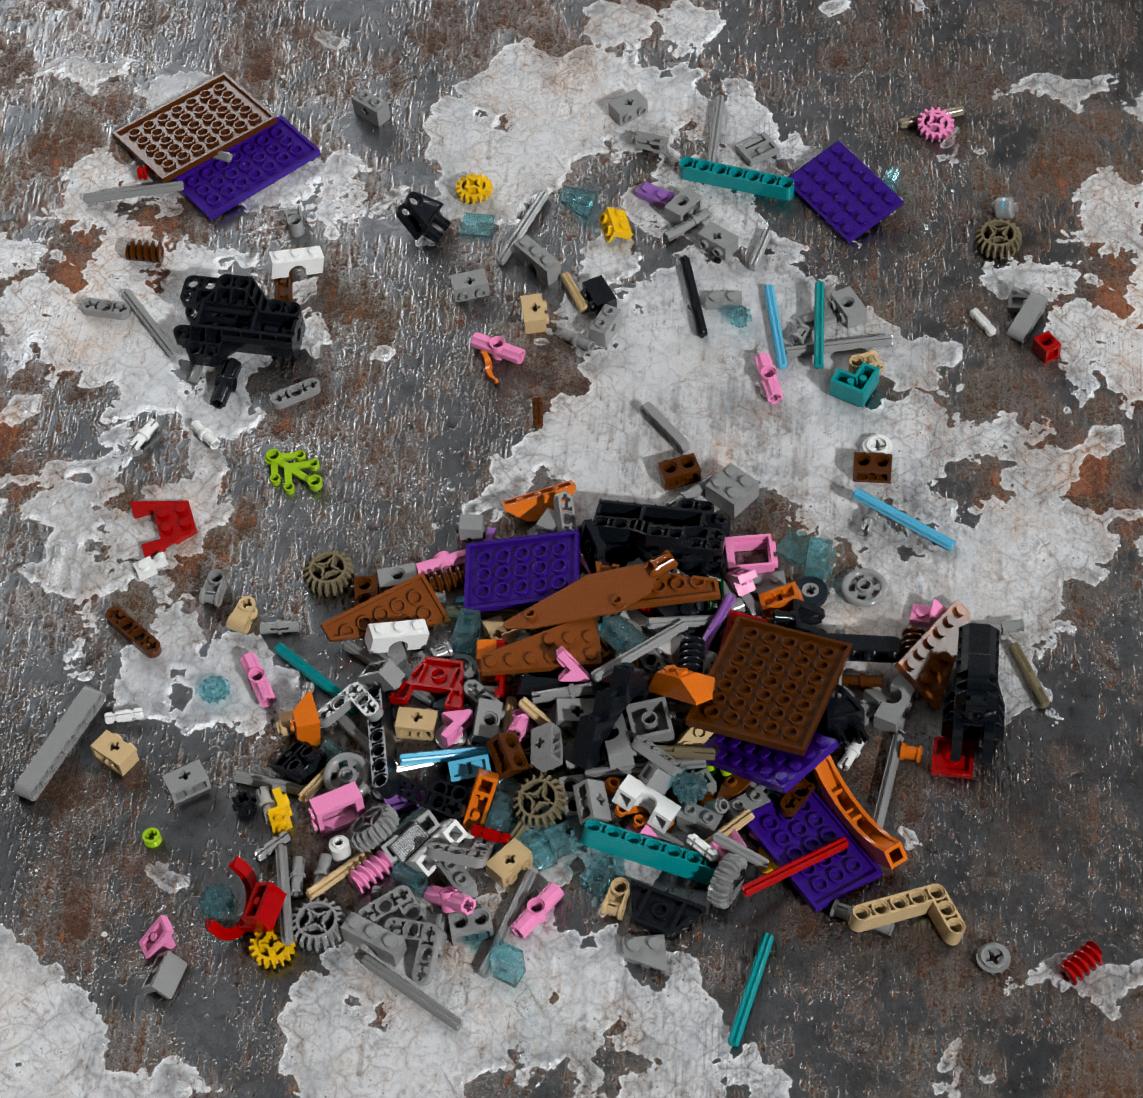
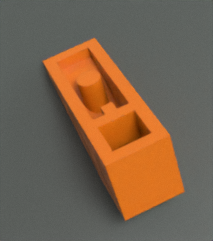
(480, 799)

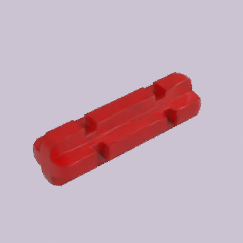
(490, 834)

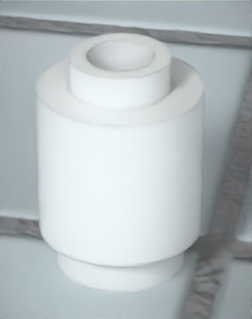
(340, 849)

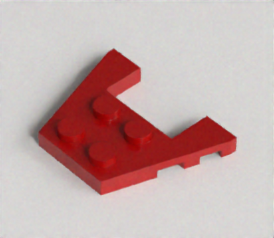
(173, 523)
(435, 676)

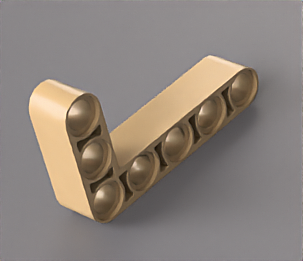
(909, 904)

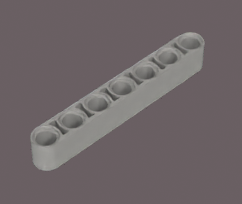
(59, 743)

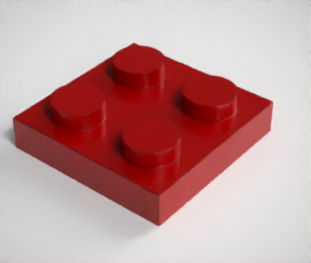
(941, 759)

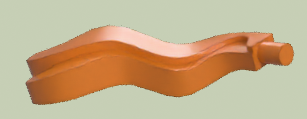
(488, 366)

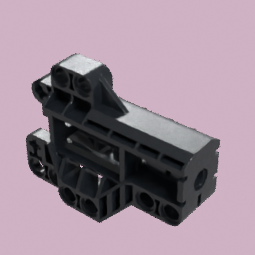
(273, 324)
(649, 530)
(975, 690)

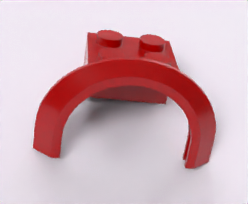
(261, 908)

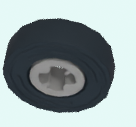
(814, 585)

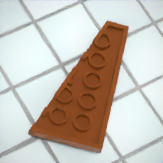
(673, 589)
(403, 602)
(539, 650)
(932, 657)

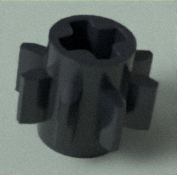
(244, 803)

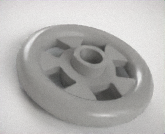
(865, 582)
(352, 759)

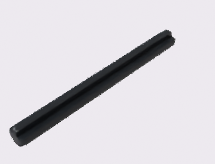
(693, 296)

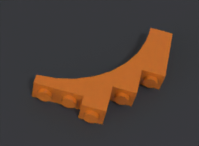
(876, 841)

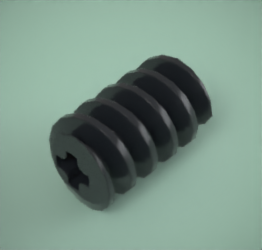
(691, 653)

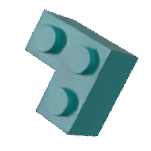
(855, 387)

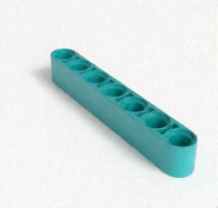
(736, 178)
(648, 851)

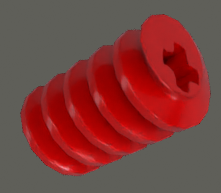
(1080, 962)

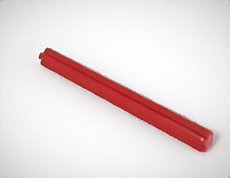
(794, 866)

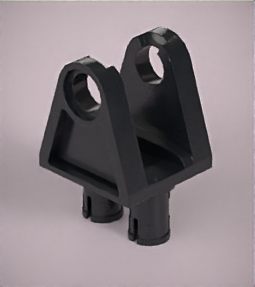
(422, 216)
(799, 617)
(845, 718)

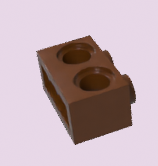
(872, 467)
(679, 471)
(364, 589)
(507, 755)

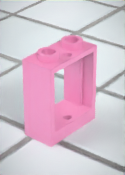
(749, 543)
(345, 797)

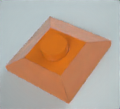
(306, 721)

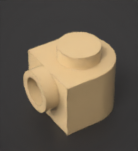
(283, 724)

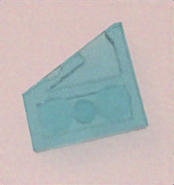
(578, 200)

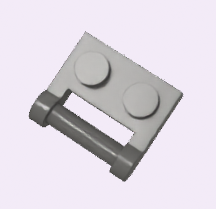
(757, 149)

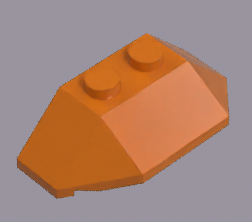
(534, 504)
(683, 685)

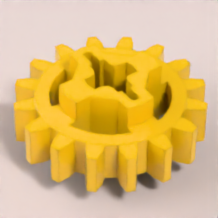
(474, 188)
(268, 948)

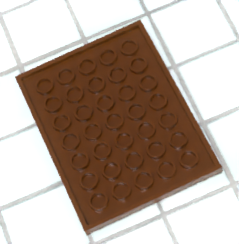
(194, 127)
(771, 685)

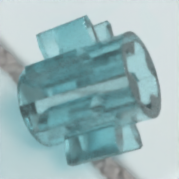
(740, 316)

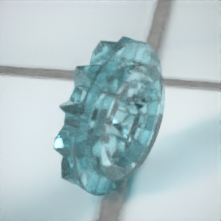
(210, 684)

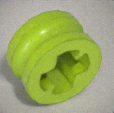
(157, 837)

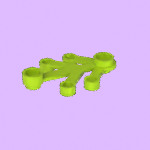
(275, 458)

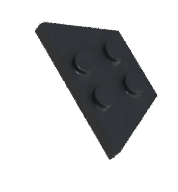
(591, 544)
(685, 609)
(661, 910)

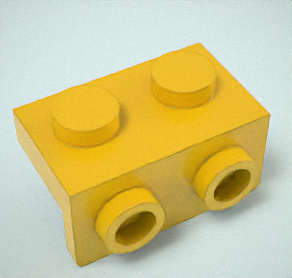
(615, 224)
(280, 815)

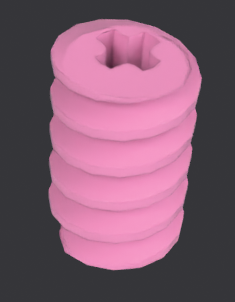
(370, 869)

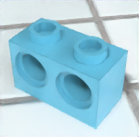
(467, 768)

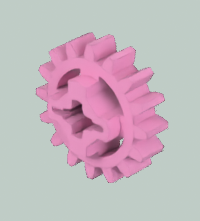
(935, 124)

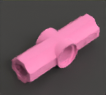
(497, 348)
(768, 378)
(442, 560)
(258, 680)
(521, 723)
(449, 899)
(529, 919)

